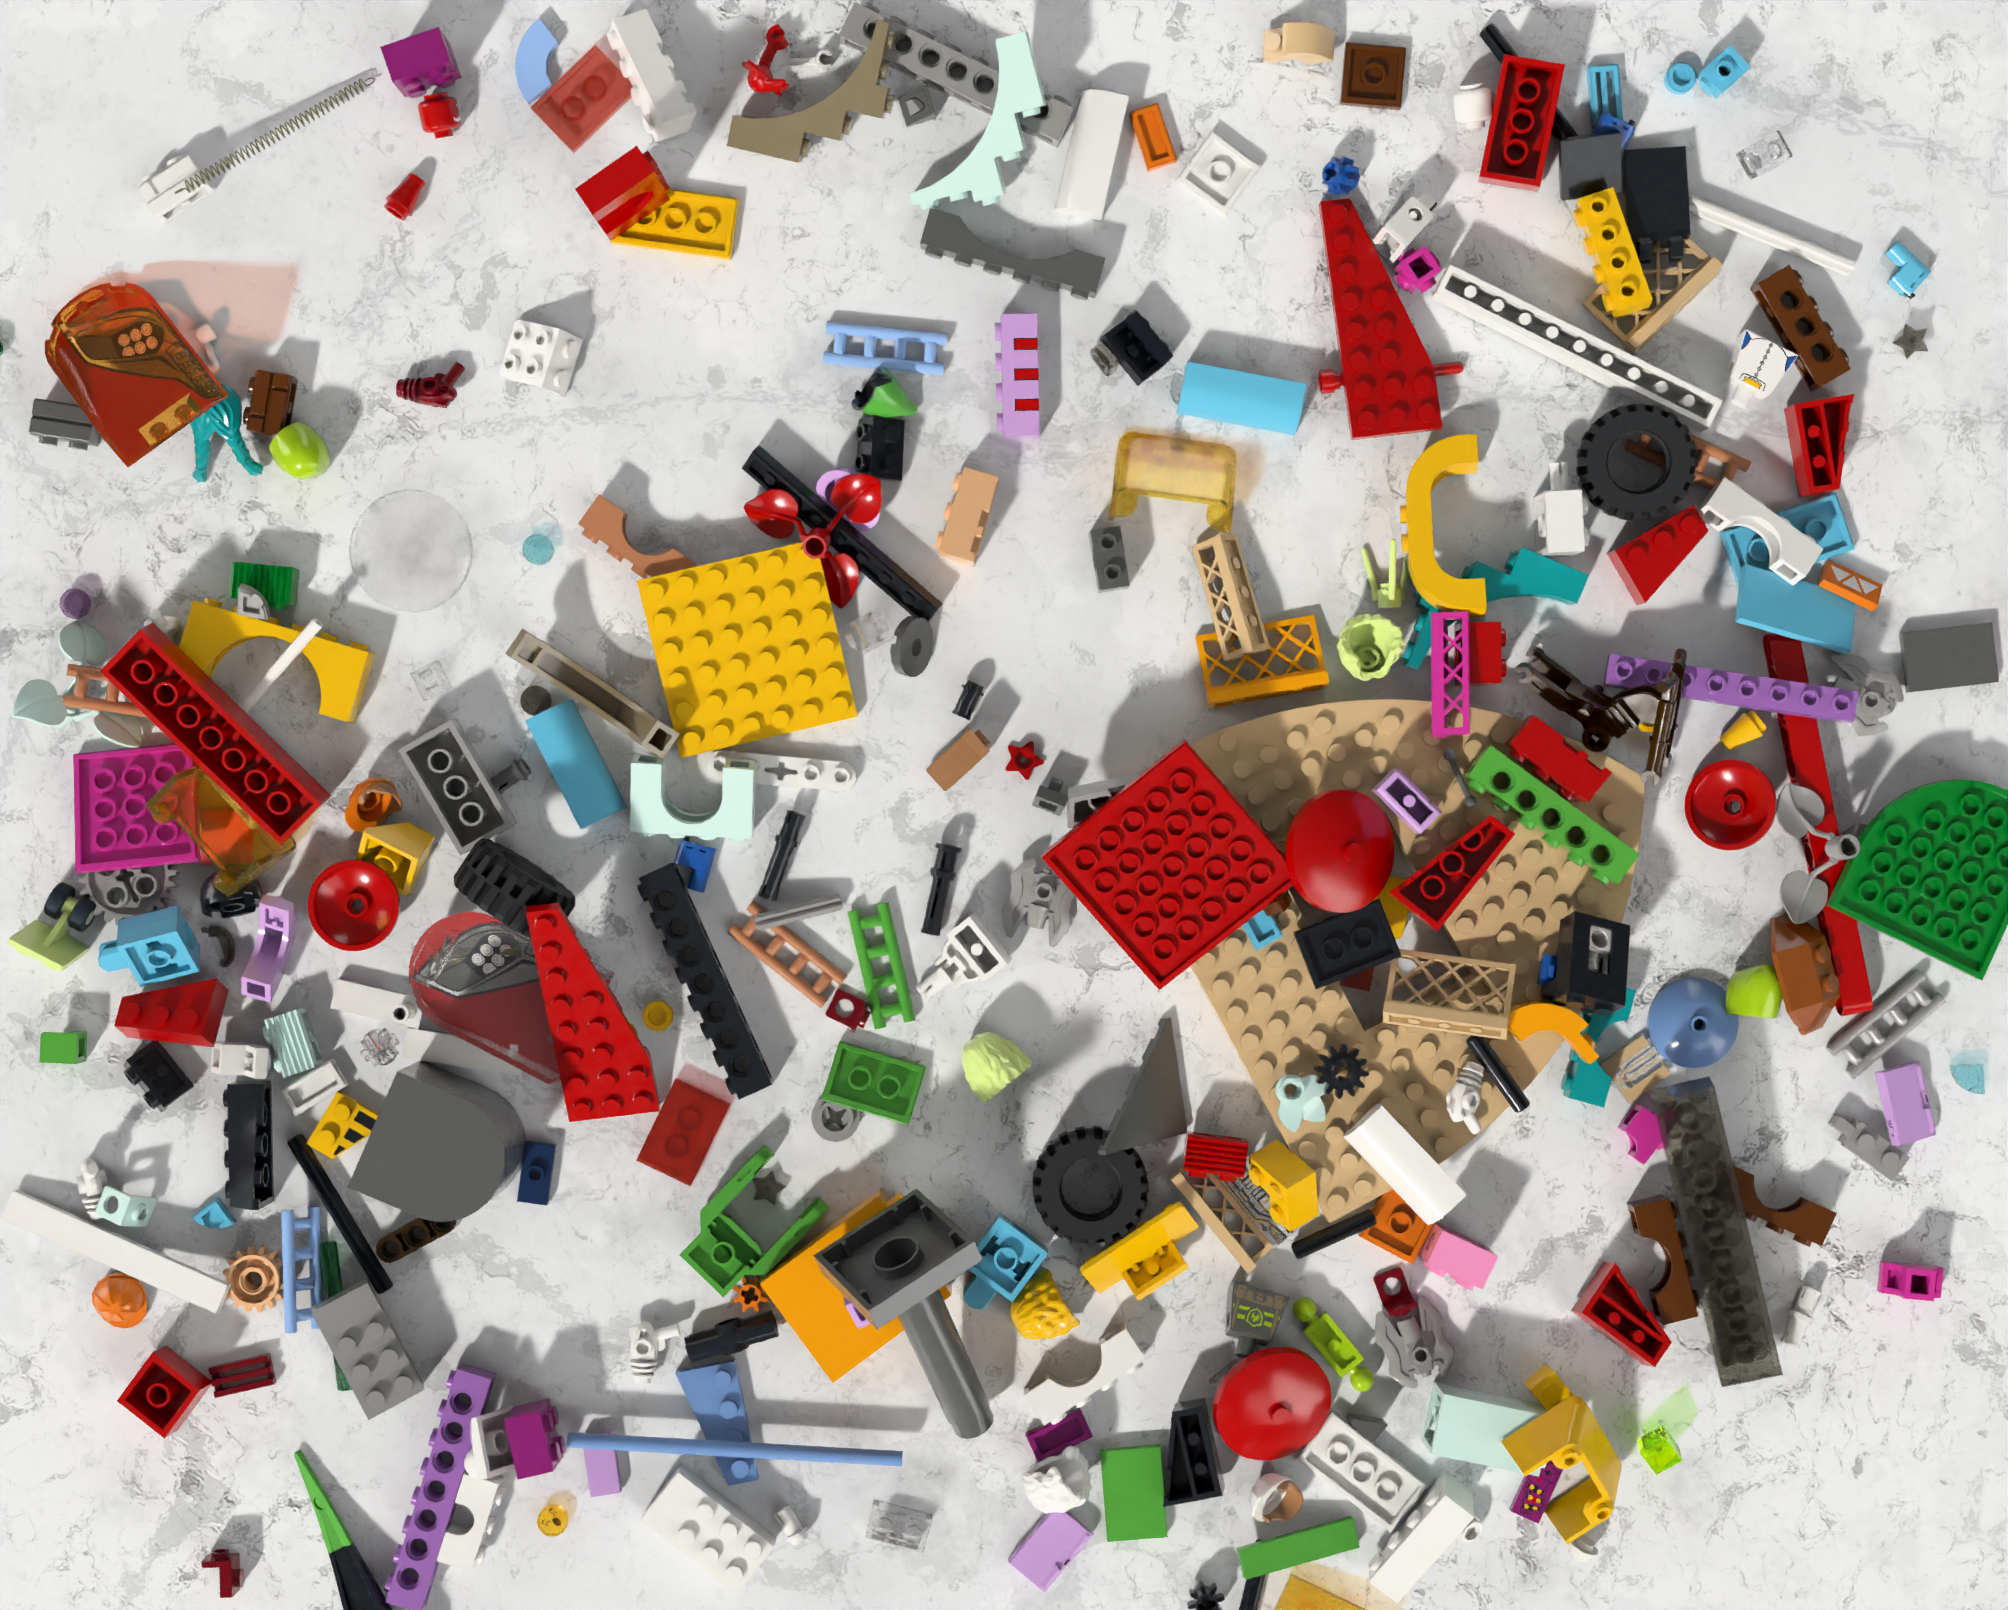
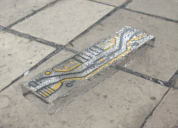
(1256, 1204)

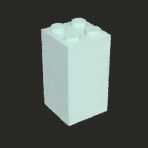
(1473, 1423)

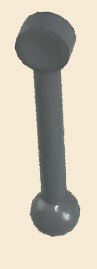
(1449, 754)

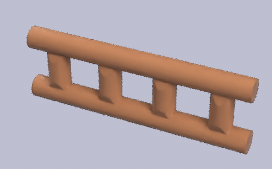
(1705, 450)
(109, 704)
(790, 973)

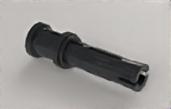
(942, 875)

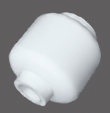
(1473, 105)

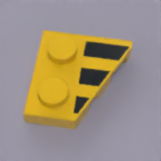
(342, 1125)

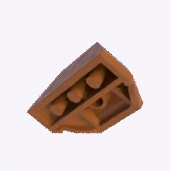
(1803, 972)

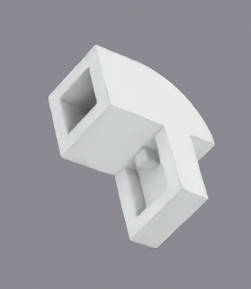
(241, 1059)

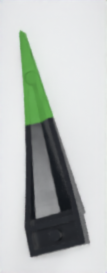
(354, 1580)

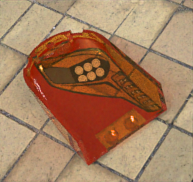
(129, 368)

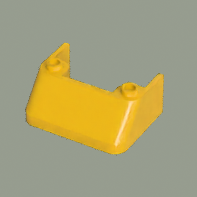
(1566, 1437)

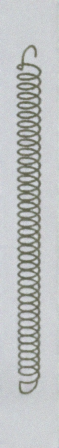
(277, 136)

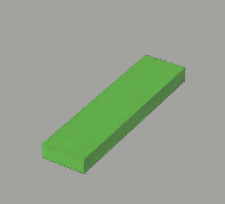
(1298, 1547)

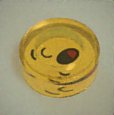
(553, 1520)

